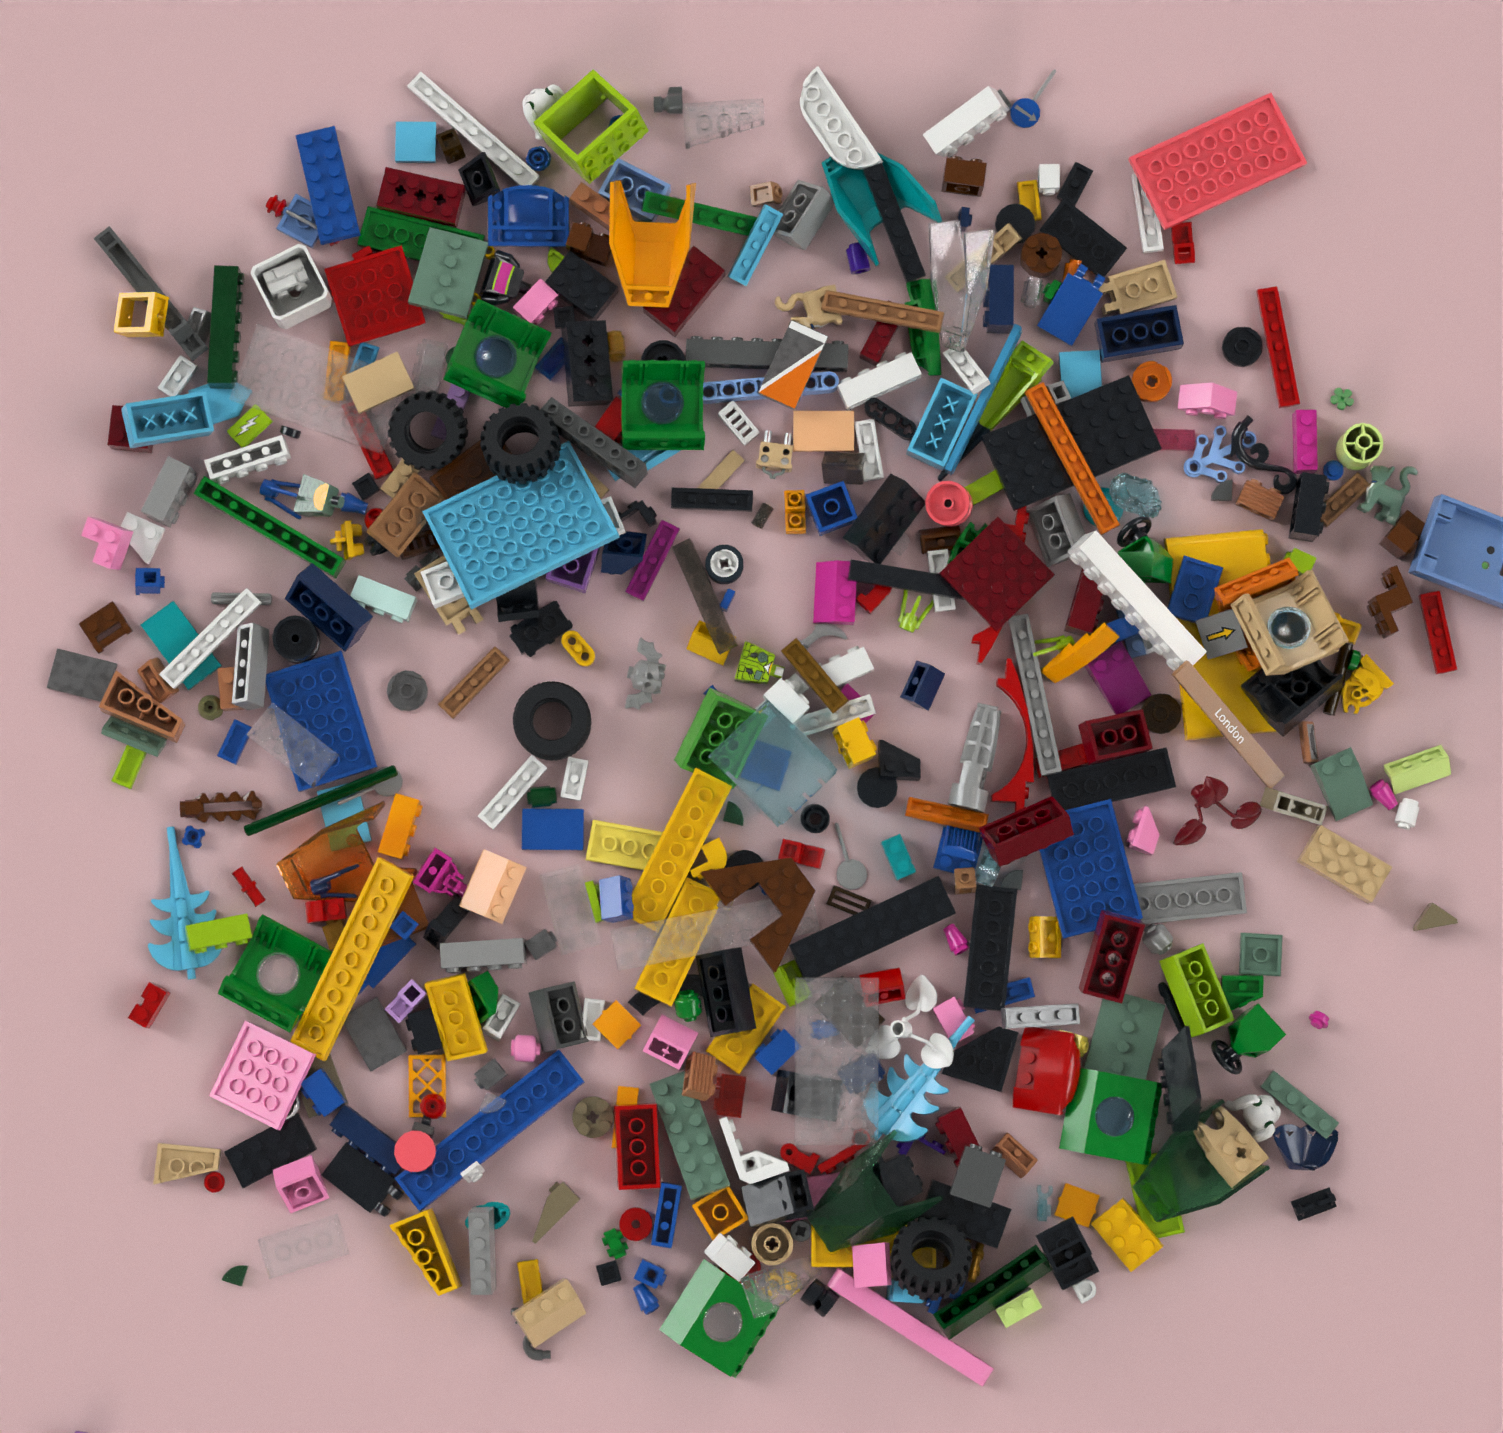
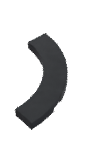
(644, 1003)

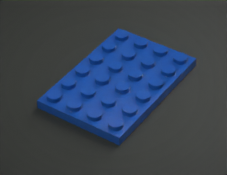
(325, 703)
(1089, 871)

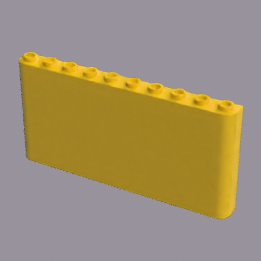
(1238, 555)

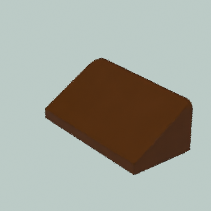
(938, 538)

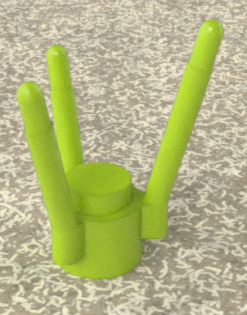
(909, 621)
(1063, 642)

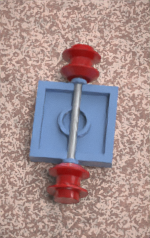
(297, 219)

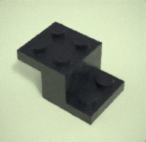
(518, 603)
(1067, 1253)

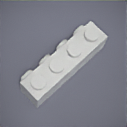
(879, 381)
(247, 459)

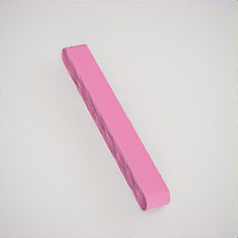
(911, 1327)

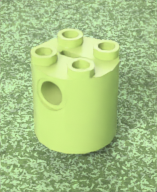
(1359, 446)

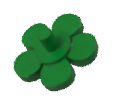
(1341, 398)

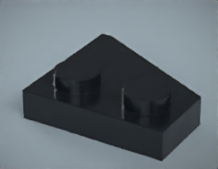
(896, 763)

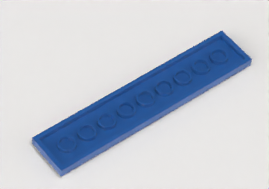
(490, 1132)

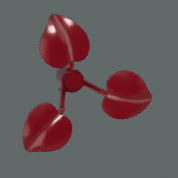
(1206, 795)

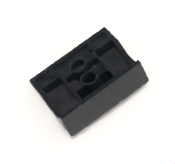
(1291, 696)

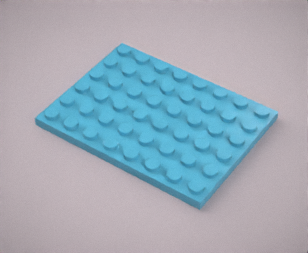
(516, 532)

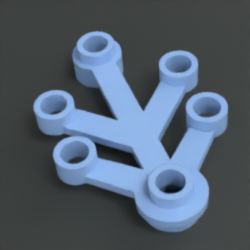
(1215, 456)

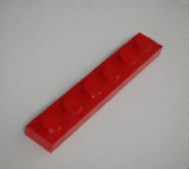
(1278, 347)

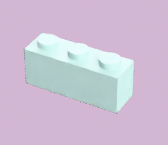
(383, 599)

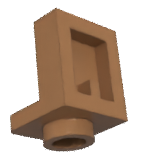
(765, 193)
(964, 881)

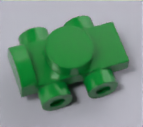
(612, 1239)

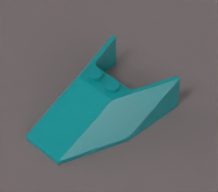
(857, 205)

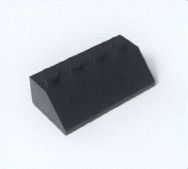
(725, 992)

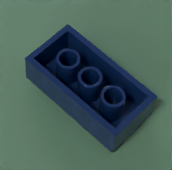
(1139, 333)
(328, 607)

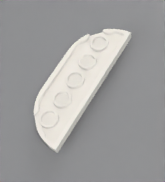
(835, 124)

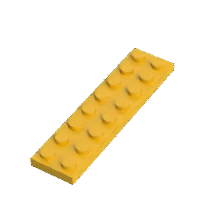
(678, 846)

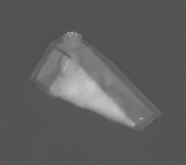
(777, 1284)

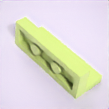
(1418, 769)

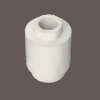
(1407, 813)

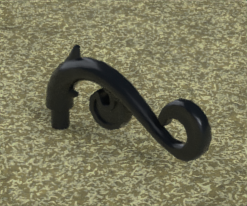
(1263, 453)

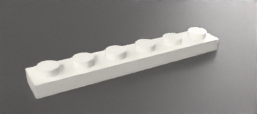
(210, 638)

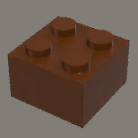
(964, 176)

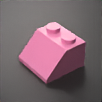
(300, 1184)

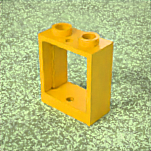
(153, 326)

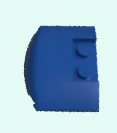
(528, 217)

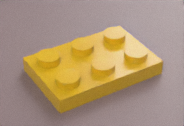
(1127, 1234)

